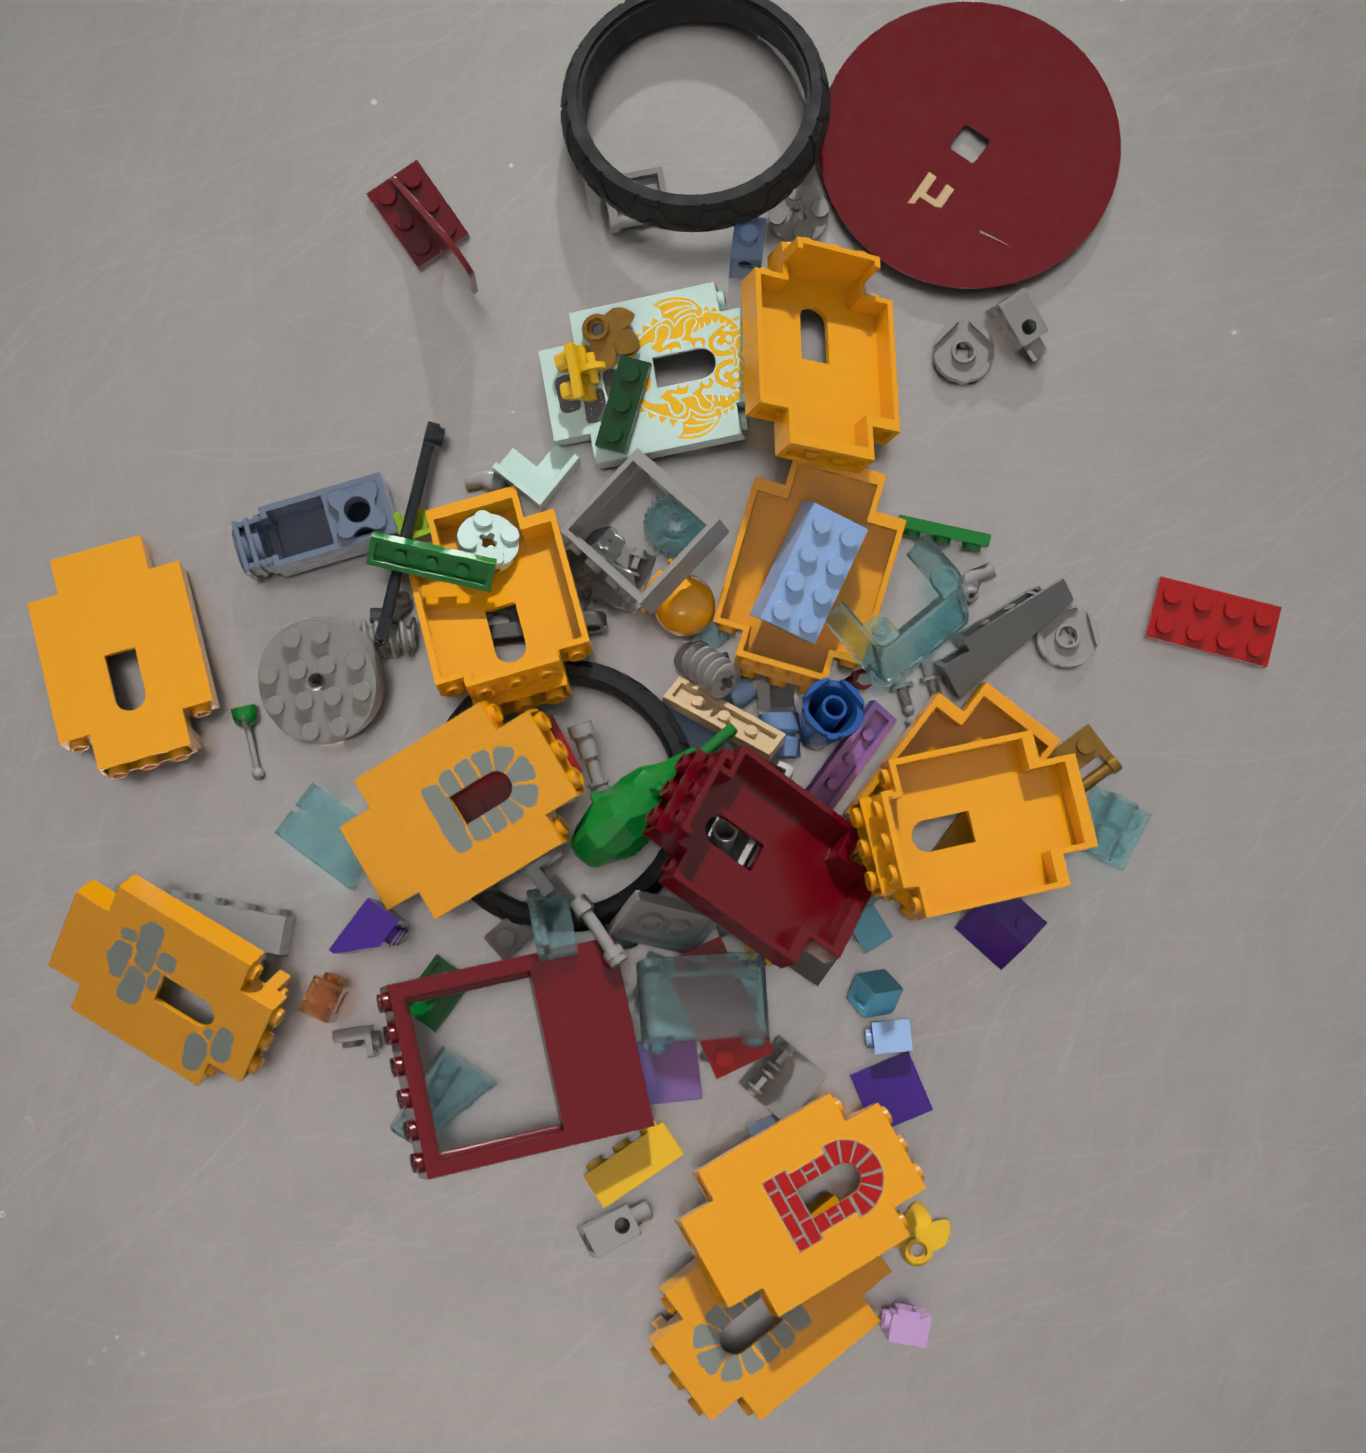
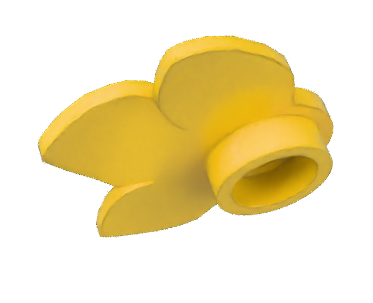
(923, 1231)

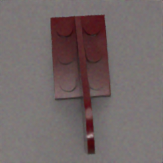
(422, 220)

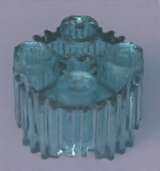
(656, 527)

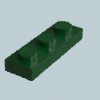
(623, 405)

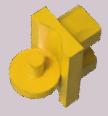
(582, 372)

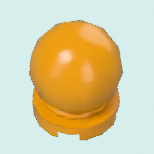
(687, 608)

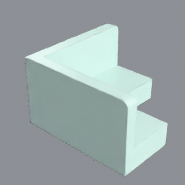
(540, 482)

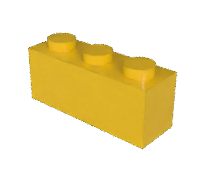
(632, 1163)

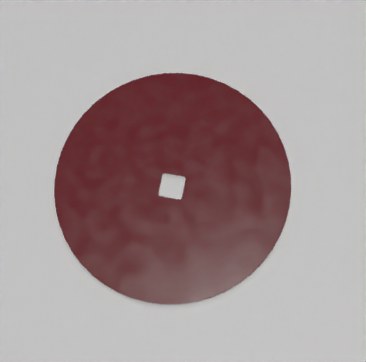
(1032, 186)

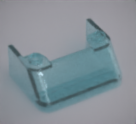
(894, 652)

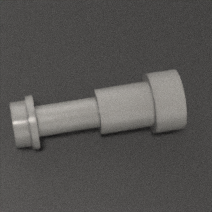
(588, 751)

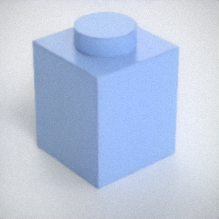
(889, 1036)

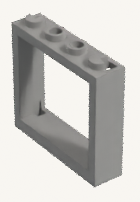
(606, 500)

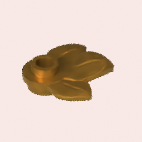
(615, 336)

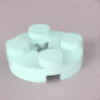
(493, 527)

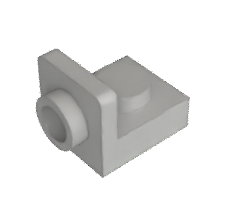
(352, 1038)

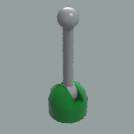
(245, 718)

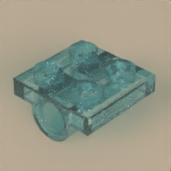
(1116, 825)

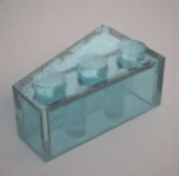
(451, 1087)

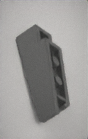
(1000, 634)

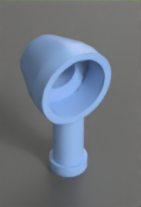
(743, 692)

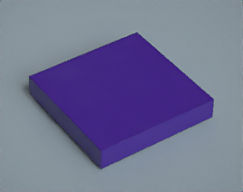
(893, 1085)

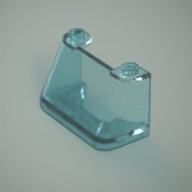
(703, 1000)

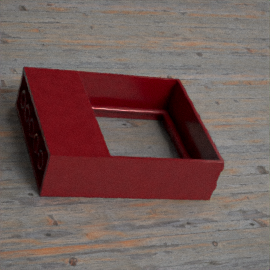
(585, 1044)

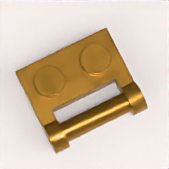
(1087, 747)

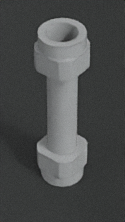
(614, 954)

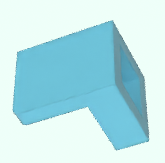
(871, 930)
(874, 993)

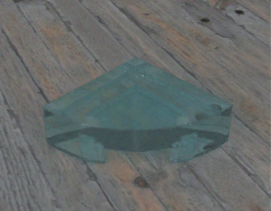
(713, 636)

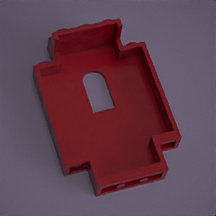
(802, 881)

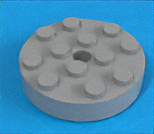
(351, 676)

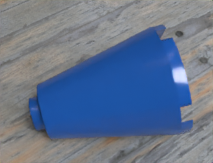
(830, 713)

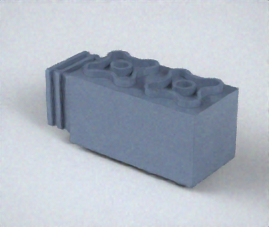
(315, 528)

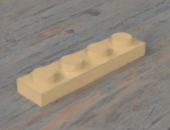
(717, 713)

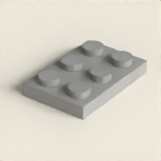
(660, 923)

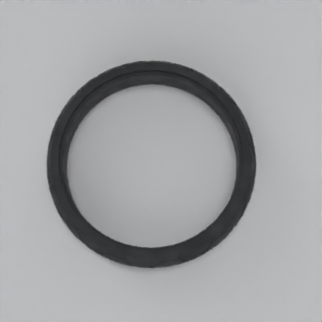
(697, 211)
(674, 742)

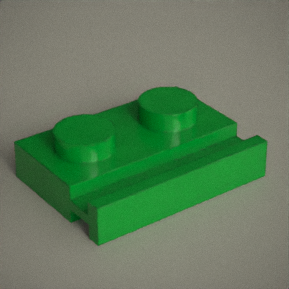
(436, 1010)

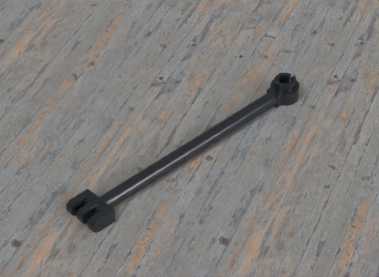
(433, 436)

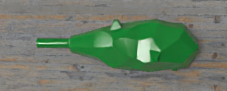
(617, 816)

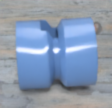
(789, 724)

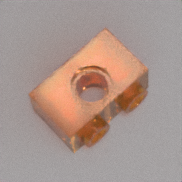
(325, 997)

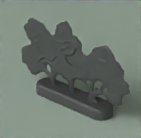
(609, 546)

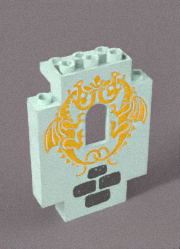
(671, 416)

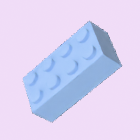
(808, 571)

